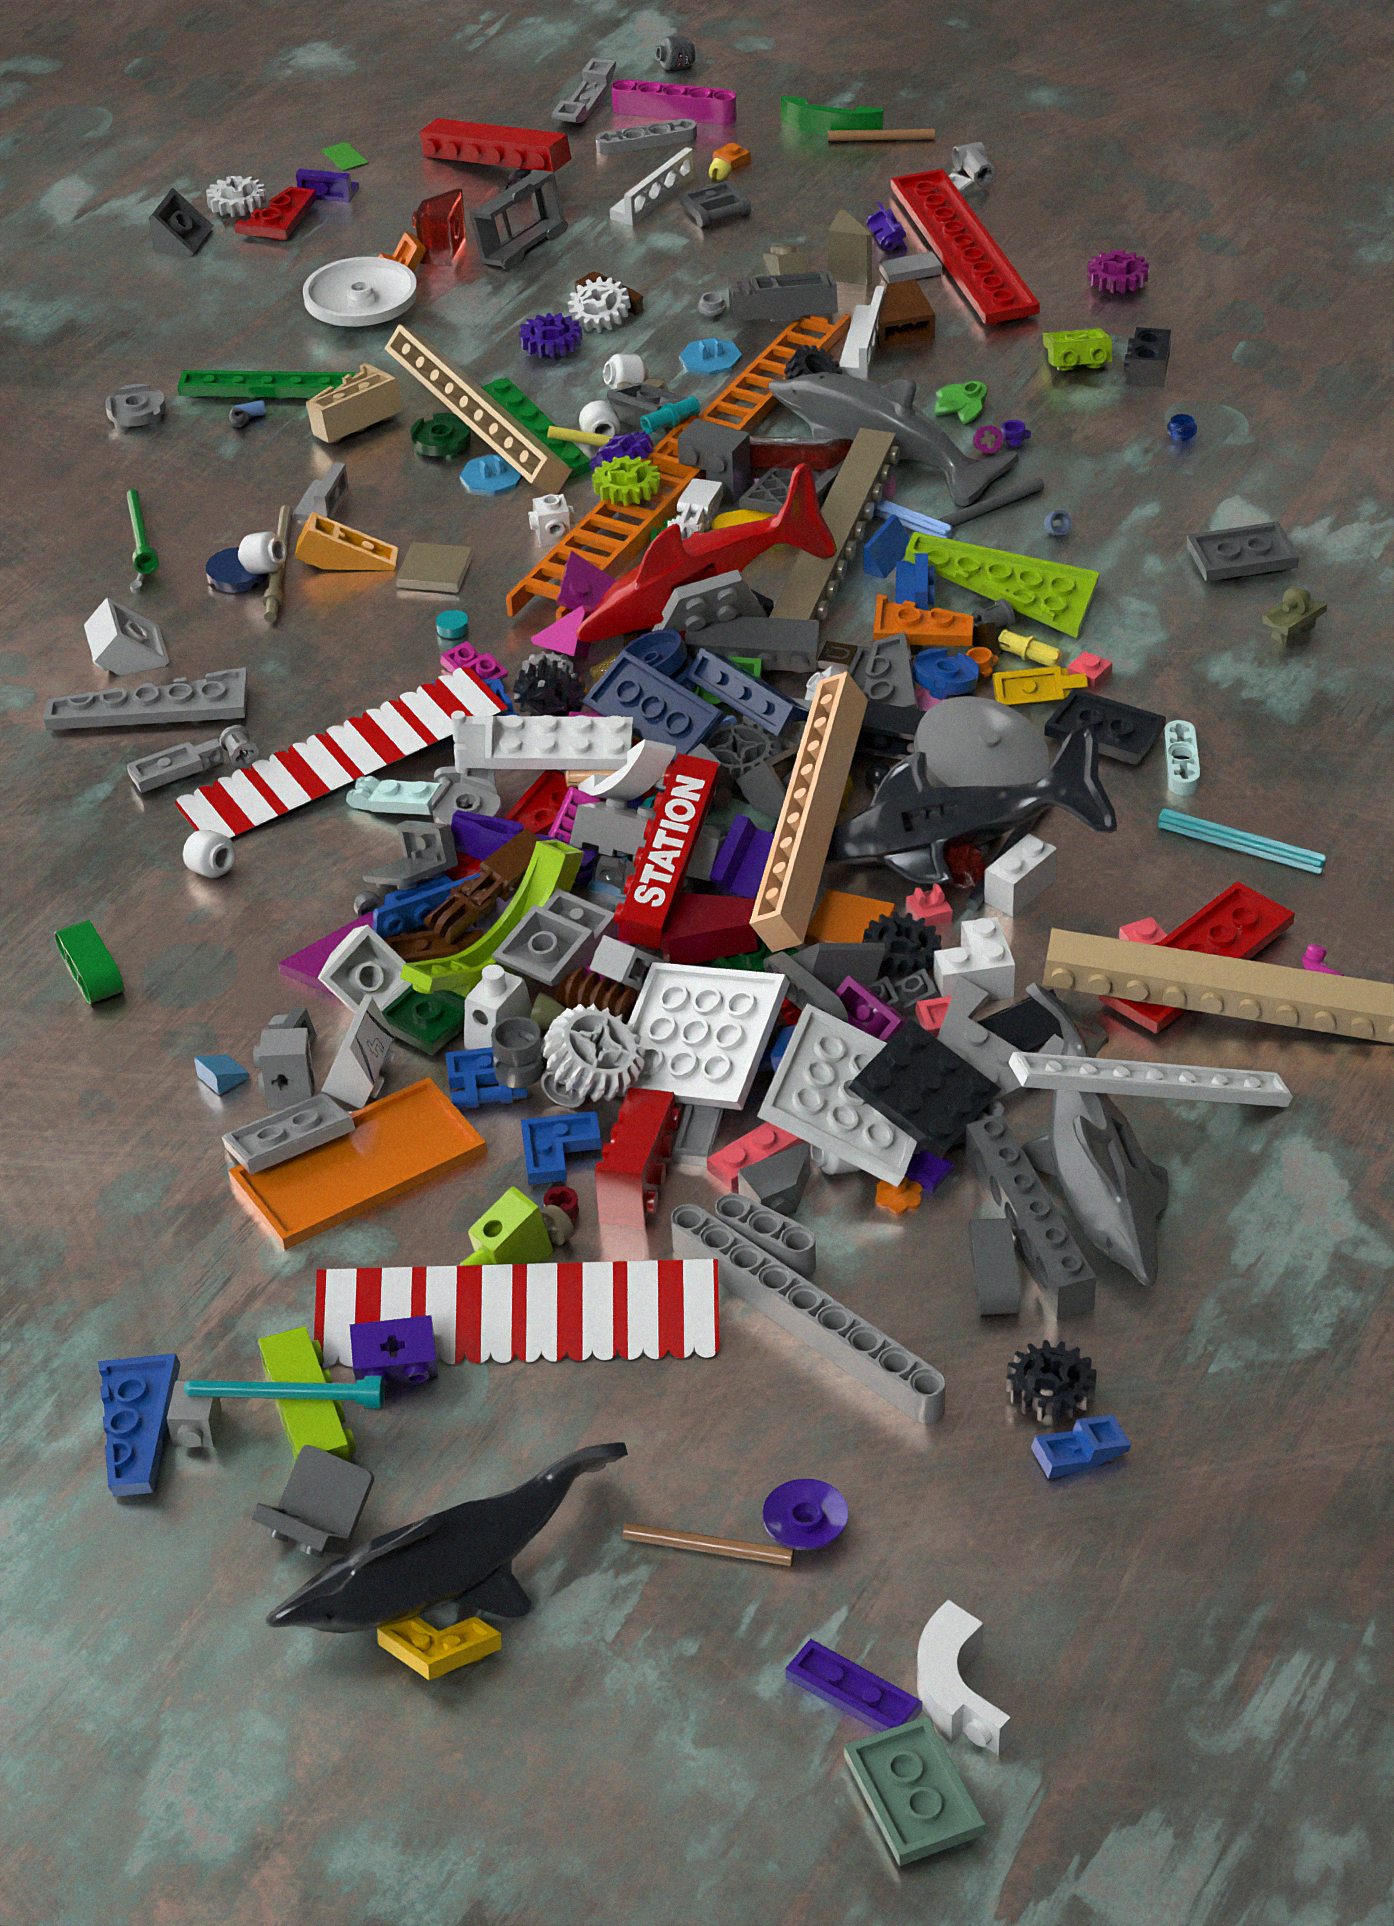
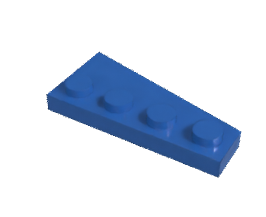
(135, 1420)

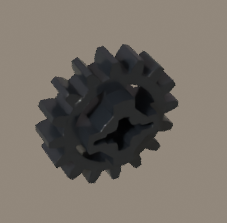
(549, 690)
(903, 943)
(1051, 1380)

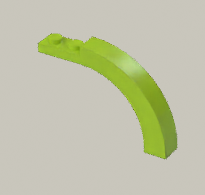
(550, 868)

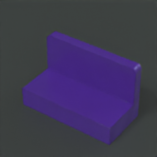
(328, 185)
(742, 859)

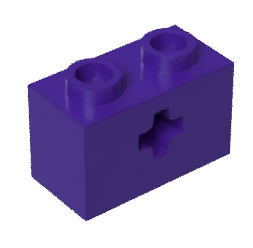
(409, 1337)

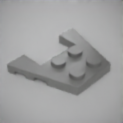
(708, 601)
(980, 1046)

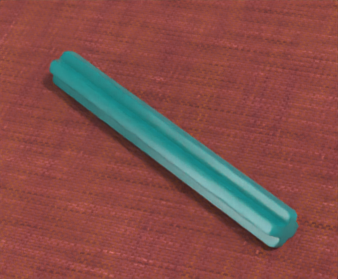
(1242, 841)

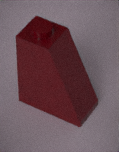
(708, 928)

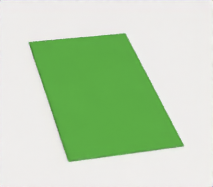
(344, 156)

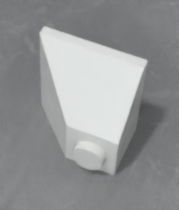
(364, 966)

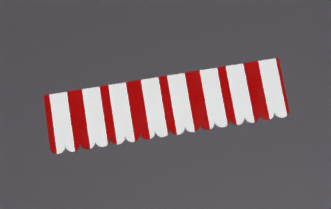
(339, 756)
(530, 1308)

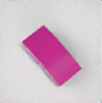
(467, 656)

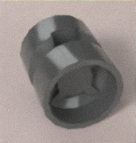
(517, 1052)

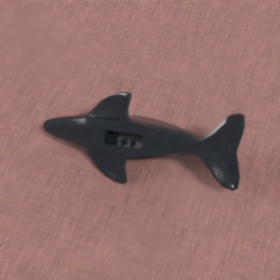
(916, 824)
(441, 1559)

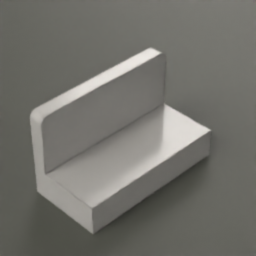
(325, 494)

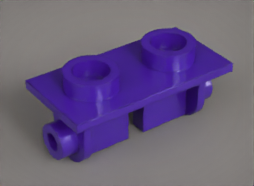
(886, 229)

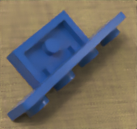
(915, 582)
(410, 907)

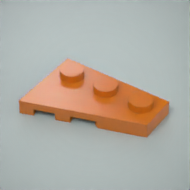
(922, 626)

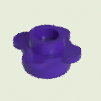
(1014, 433)

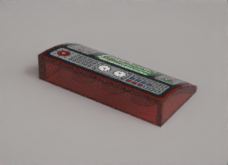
(791, 451)

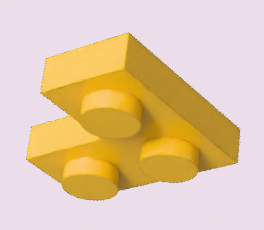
(435, 1651)

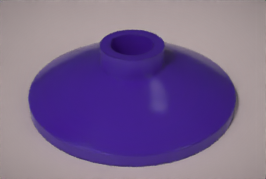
(805, 1502)

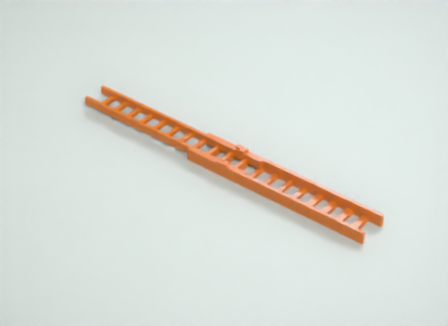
(666, 458)

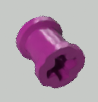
(995, 445)

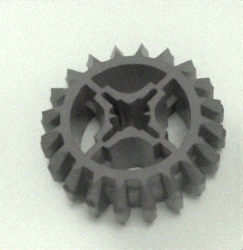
(742, 748)

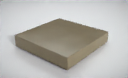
(434, 567)

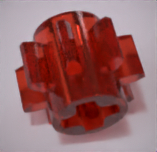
(965, 865)

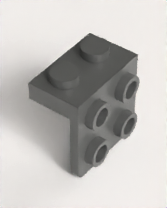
(426, 852)
(318, 1503)

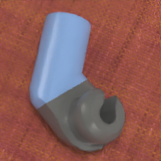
(243, 413)

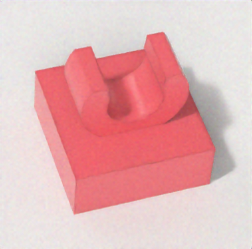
(930, 906)

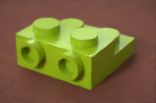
(1078, 347)

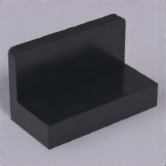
(1023, 1024)

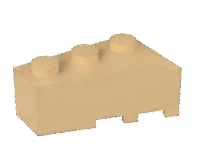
(354, 404)

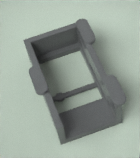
(549, 220)
(783, 296)

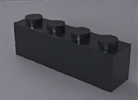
(888, 730)

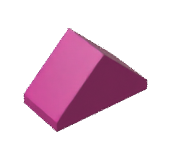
(562, 634)

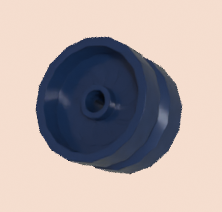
(665, 653)

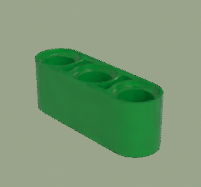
(89, 961)

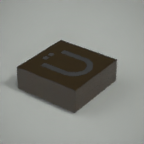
(836, 655)

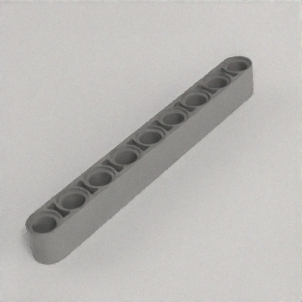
(811, 1314)

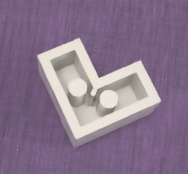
(980, 959)

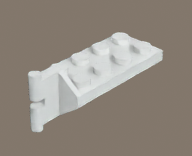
(541, 742)

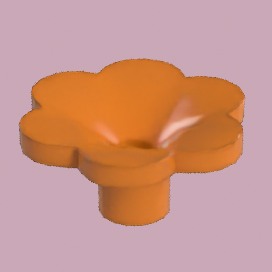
(899, 1198)

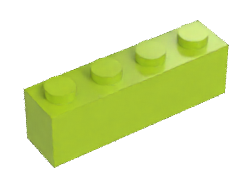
(296, 1358)

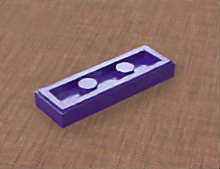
(852, 1688)

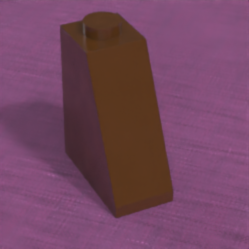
(905, 315)

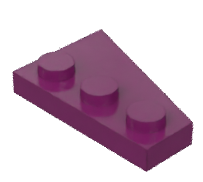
(582, 584)
(309, 962)

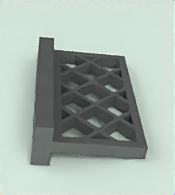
(772, 488)

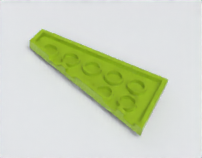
(1032, 586)

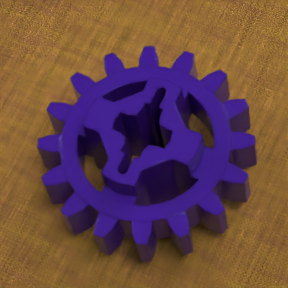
(550, 335)
(620, 446)

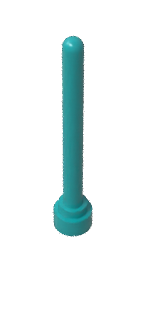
(365, 1392)

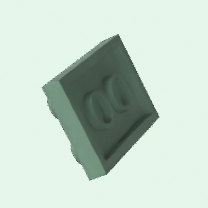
(914, 1790)

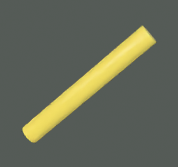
(578, 436)

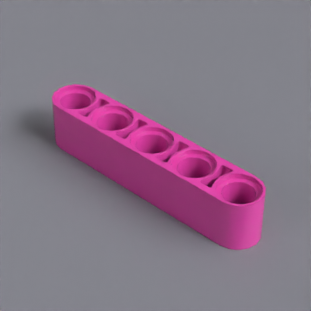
(674, 101)

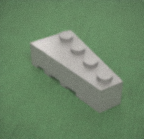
(621, 831)

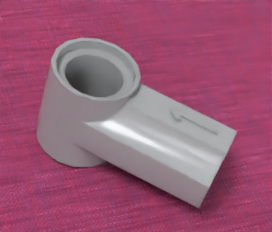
(974, 161)

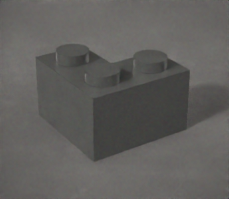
(721, 453)

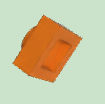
(733, 155)

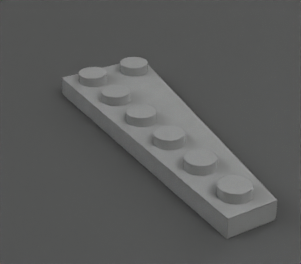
(216, 697)

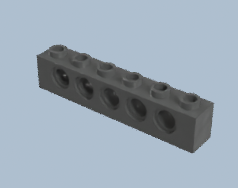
(1035, 1222)

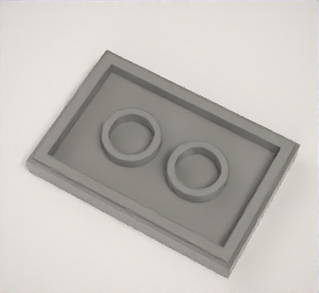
(288, 1132)

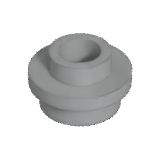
(711, 304)

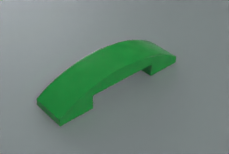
(821, 119)

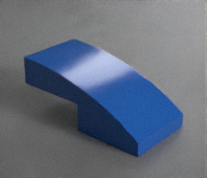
(1087, 1446)

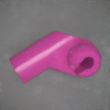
(1314, 960)

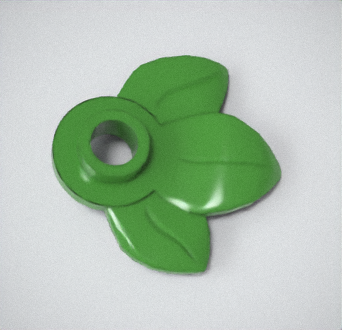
(960, 398)

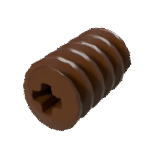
(590, 989)

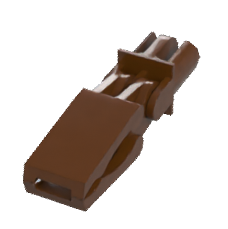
(477, 897)

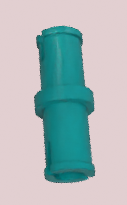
(670, 414)

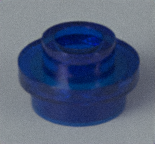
(1182, 427)

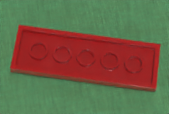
(1229, 926)

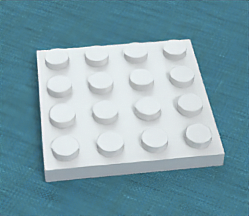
(705, 1031)
(814, 1099)

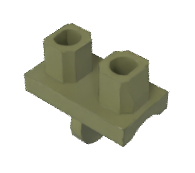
(1294, 613)

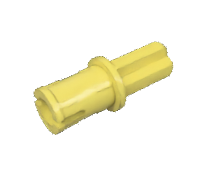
(1029, 648)

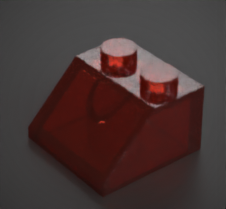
(441, 227)

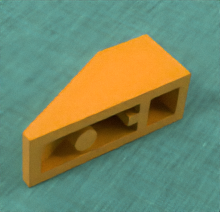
(342, 548)

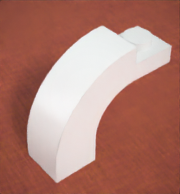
(944, 1650)

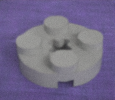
(135, 406)
(472, 790)

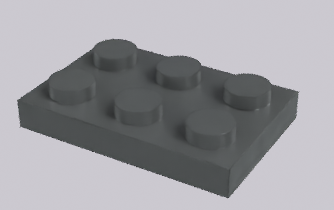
(1242, 551)

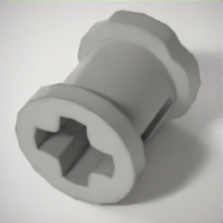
(229, 744)

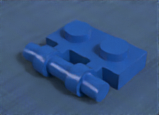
(474, 1069)

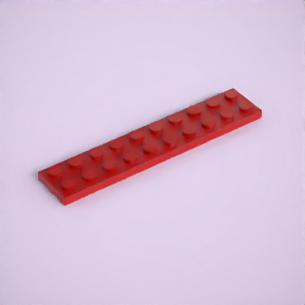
(965, 247)

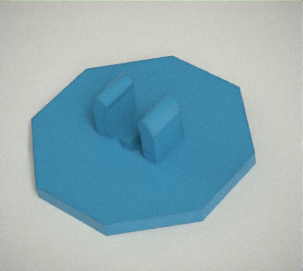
(710, 356)
(490, 475)

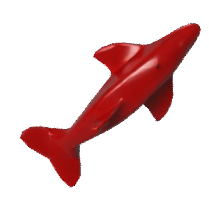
(641, 594)

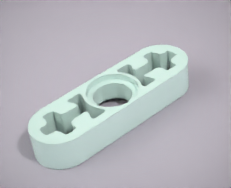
(1175, 766)

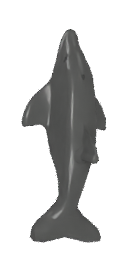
(843, 404)
(1098, 1157)

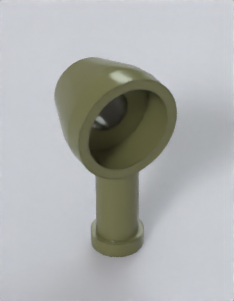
(545, 1011)

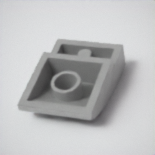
(556, 938)

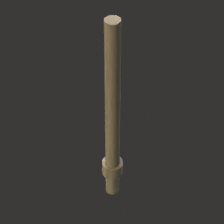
(273, 595)

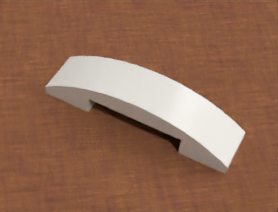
(644, 767)

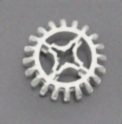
(593, 1052)

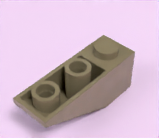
(785, 260)

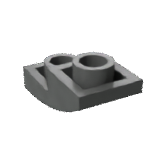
(906, 992)

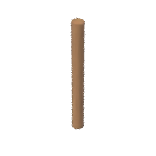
(881, 135)
(708, 1544)

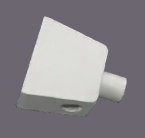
(492, 1000)

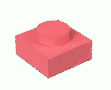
(1096, 668)
(1142, 931)
(932, 1013)

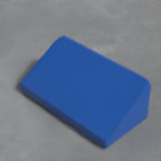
(885, 548)

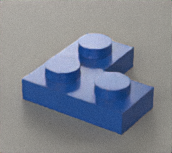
(552, 1136)

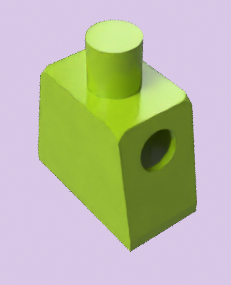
(509, 1233)

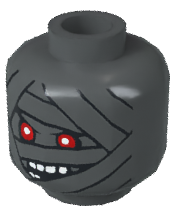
(675, 53)

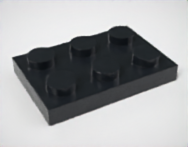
(1120, 728)

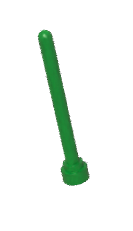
(144, 557)

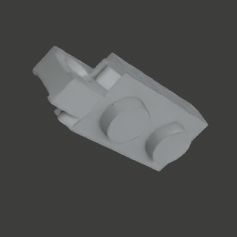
(174, 764)

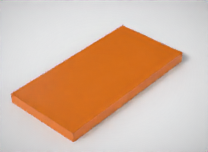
(392, 1150)

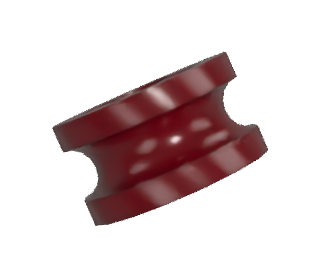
(565, 1199)

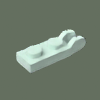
(392, 796)

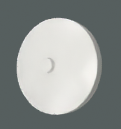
(360, 291)

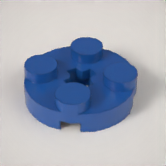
(945, 673)

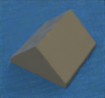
(849, 250)

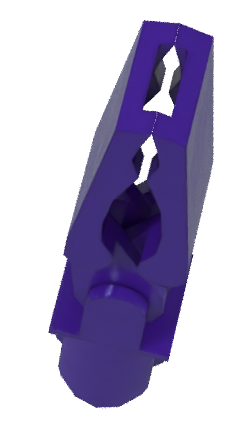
(483, 835)

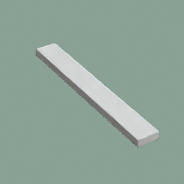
(1149, 1079)

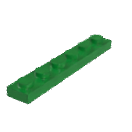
(257, 383)
(537, 423)

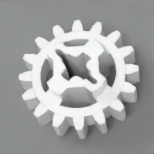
(236, 196)
(599, 304)

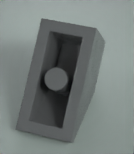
(777, 1180)

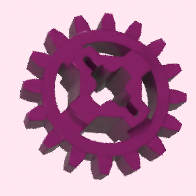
(1117, 271)

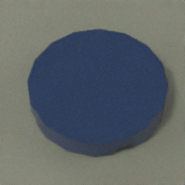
(229, 574)

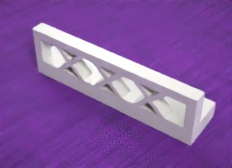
(654, 189)
(862, 338)

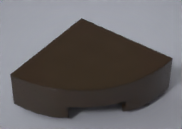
(986, 636)

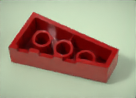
(636, 1158)

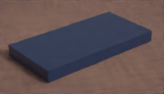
(658, 705)

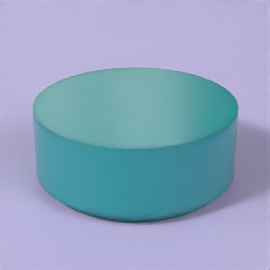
(452, 624)

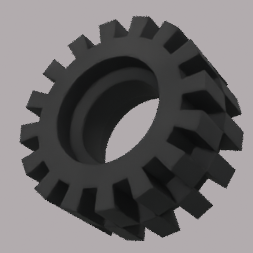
(810, 361)

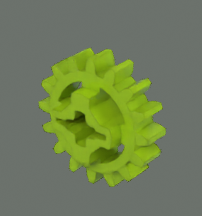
(626, 480)

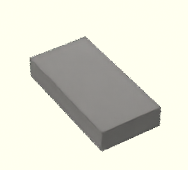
(910, 267)
(697, 1134)

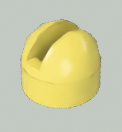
(719, 169)

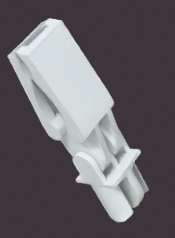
(698, 506)

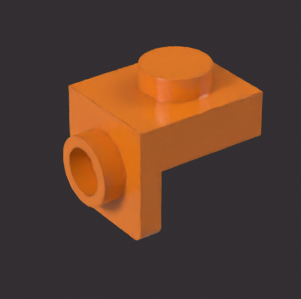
(408, 252)

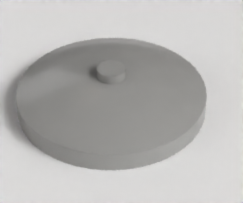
(980, 744)

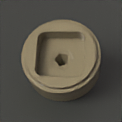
(557, 1224)

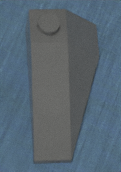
(768, 782)

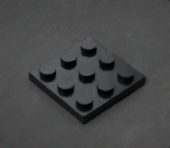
(924, 1088)

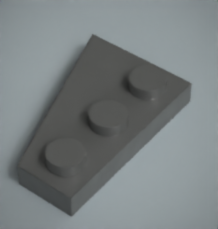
(891, 673)

